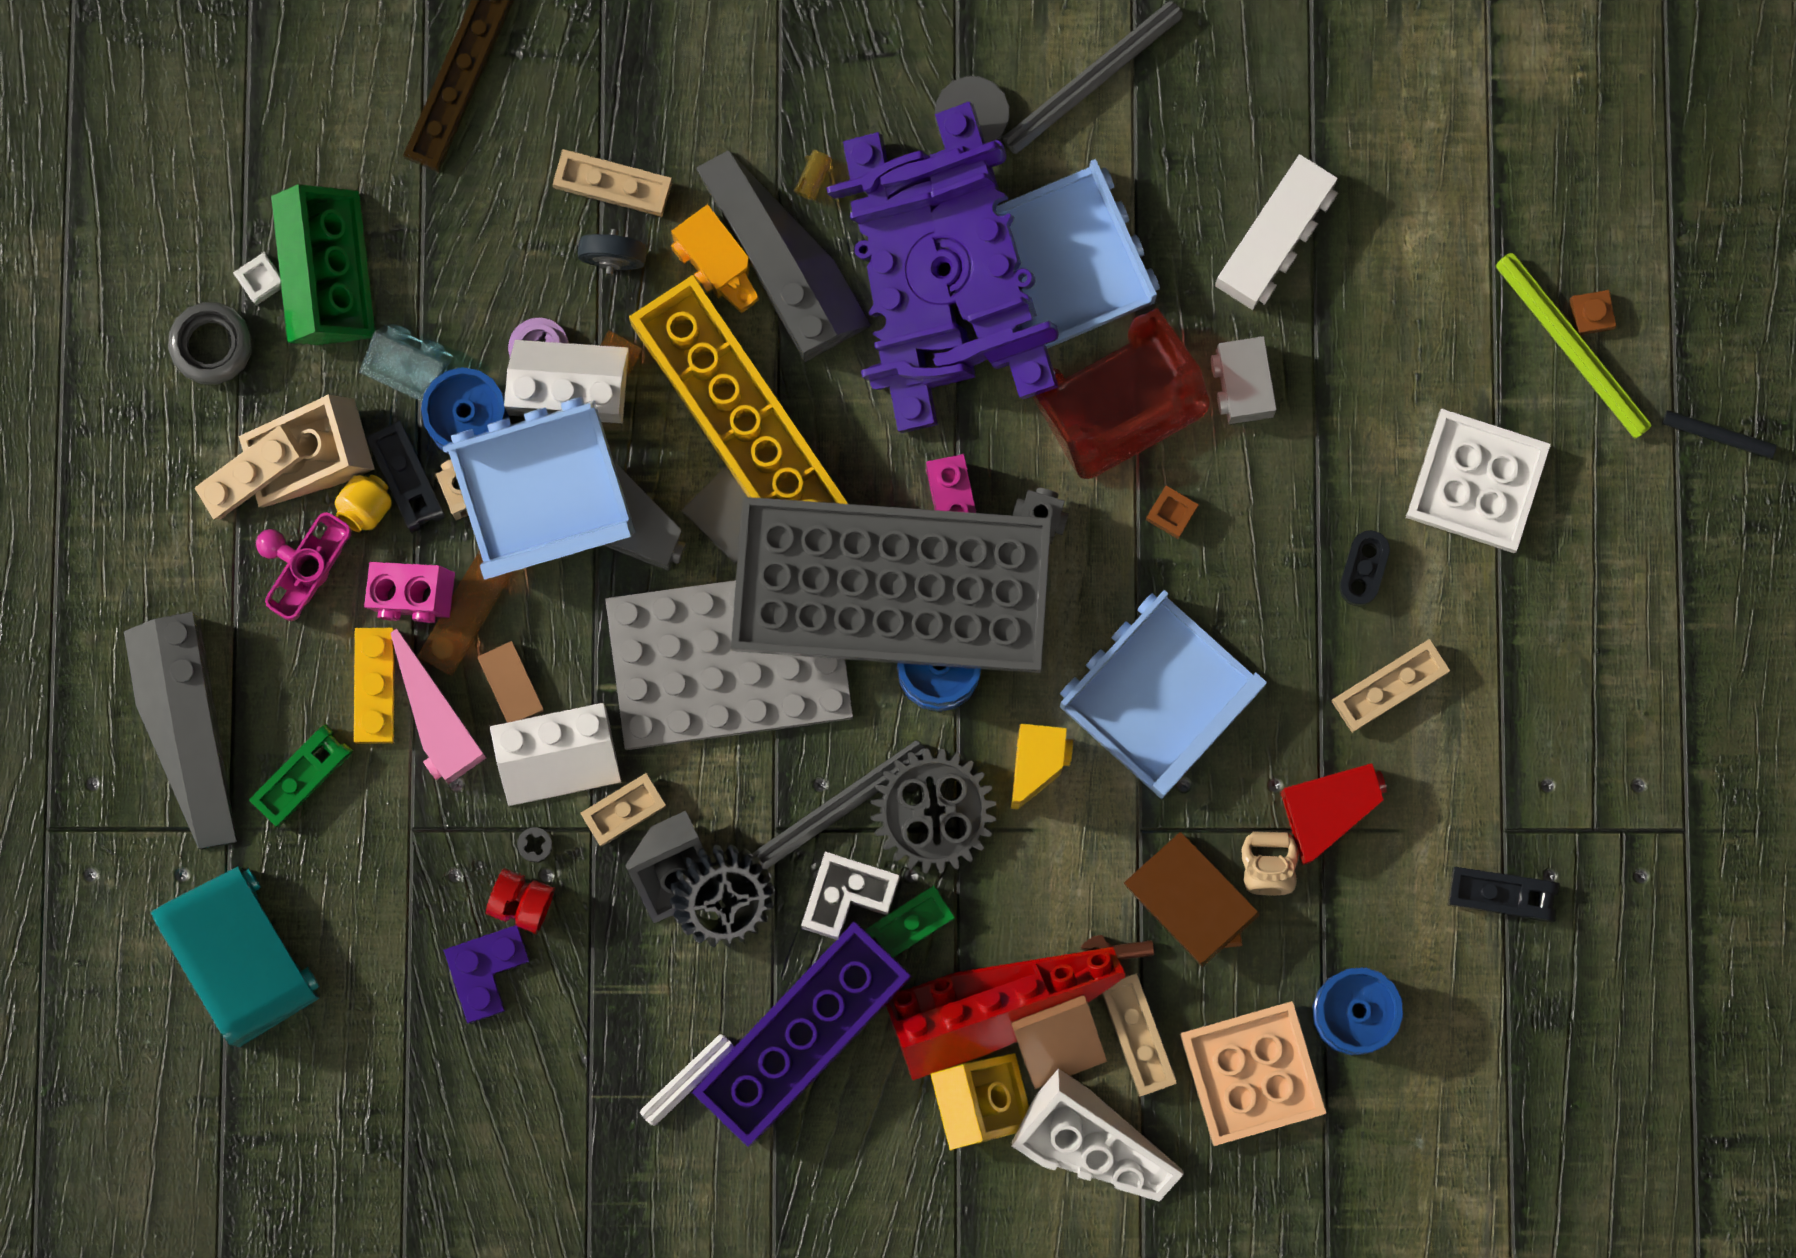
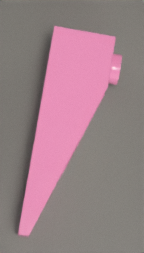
(441, 731)

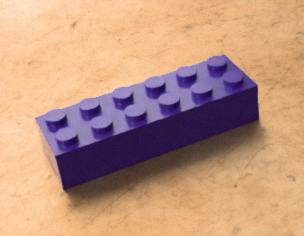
(802, 1034)

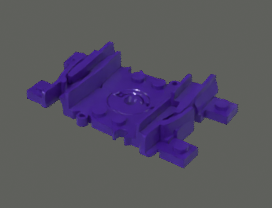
(905, 254)

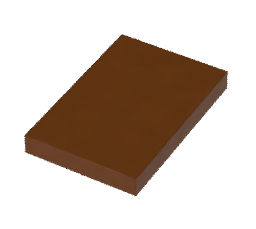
(1191, 899)

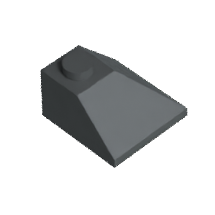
(657, 860)

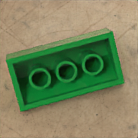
(322, 265)

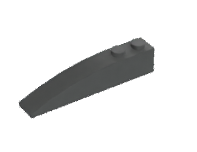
(786, 260)
(181, 720)

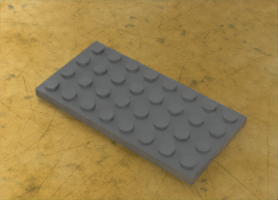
(891, 584)

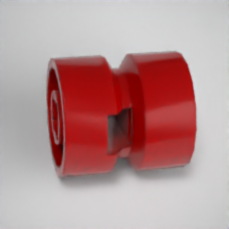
(520, 900)

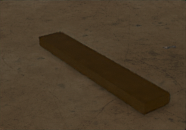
(456, 82)

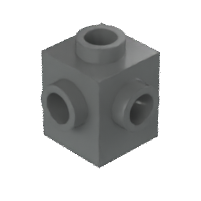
(1047, 501)

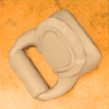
(1269, 873)

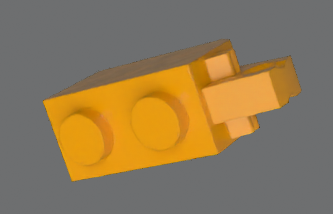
(716, 257)

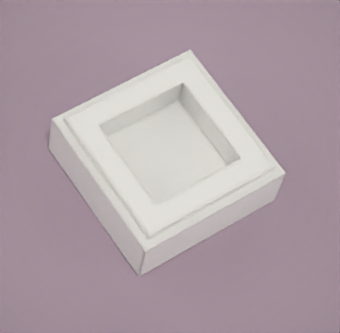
(259, 278)

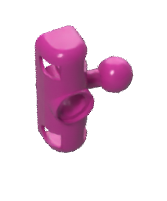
(300, 588)

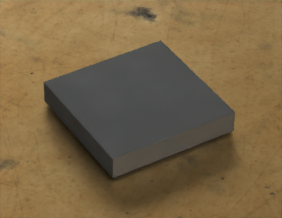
(718, 512)

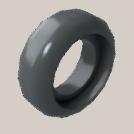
(199, 315)

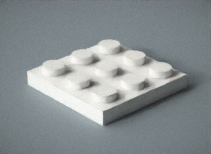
(1478, 481)

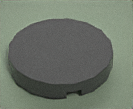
(988, 101)

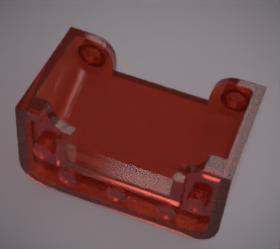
(1126, 398)

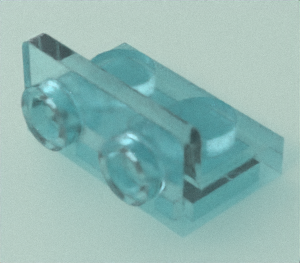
(404, 360)

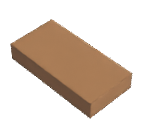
(510, 683)

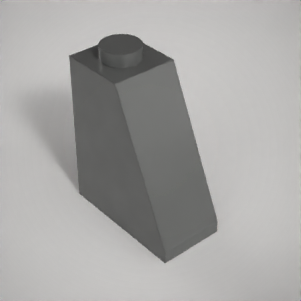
(655, 536)

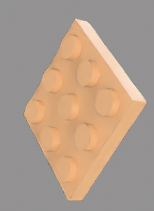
(1253, 1073)

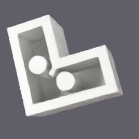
(842, 884)

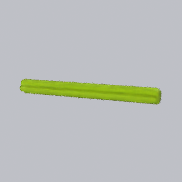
(1573, 345)

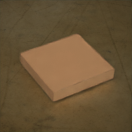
(1059, 1039)

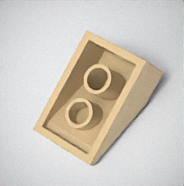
(333, 447)

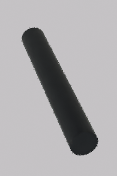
(1719, 434)

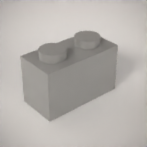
(1244, 380)

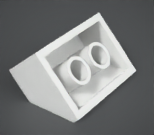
(556, 372)
(555, 754)

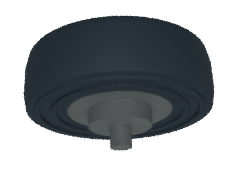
(612, 251)

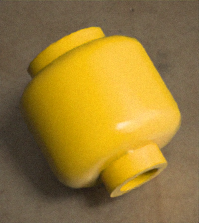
(363, 502)

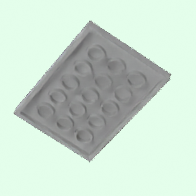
(687, 684)

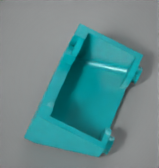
(235, 956)

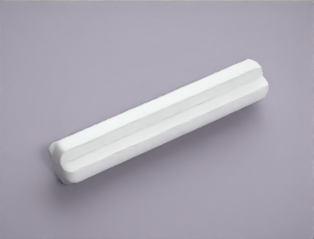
(686, 1080)

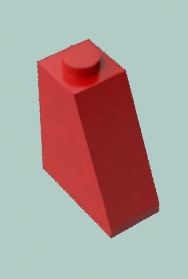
(1330, 806)

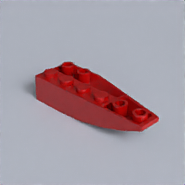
(974, 1008)

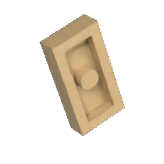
(623, 810)

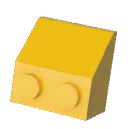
(1039, 760)
(981, 1100)

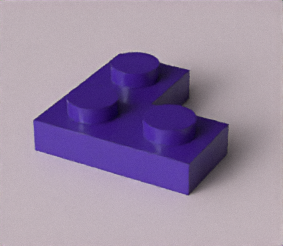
(474, 968)

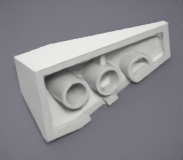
(1083, 1135)

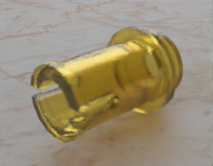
(813, 175)

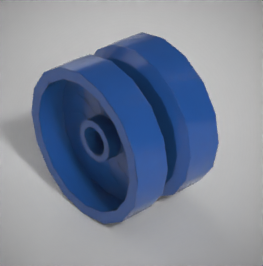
(458, 391)
(937, 688)
(1334, 1011)

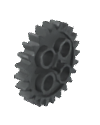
(898, 815)

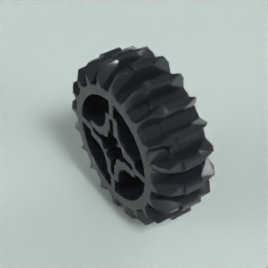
(751, 896)

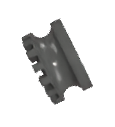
(546, 846)

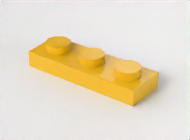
(374, 686)

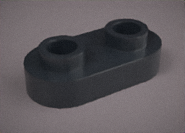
(1364, 569)

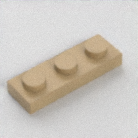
(612, 183)
(250, 472)
(1390, 685)
(1138, 1036)

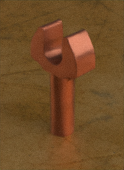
(1123, 951)

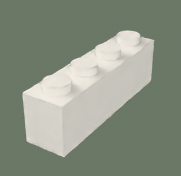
(1276, 232)

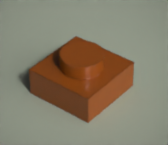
(1593, 312)
(1172, 512)

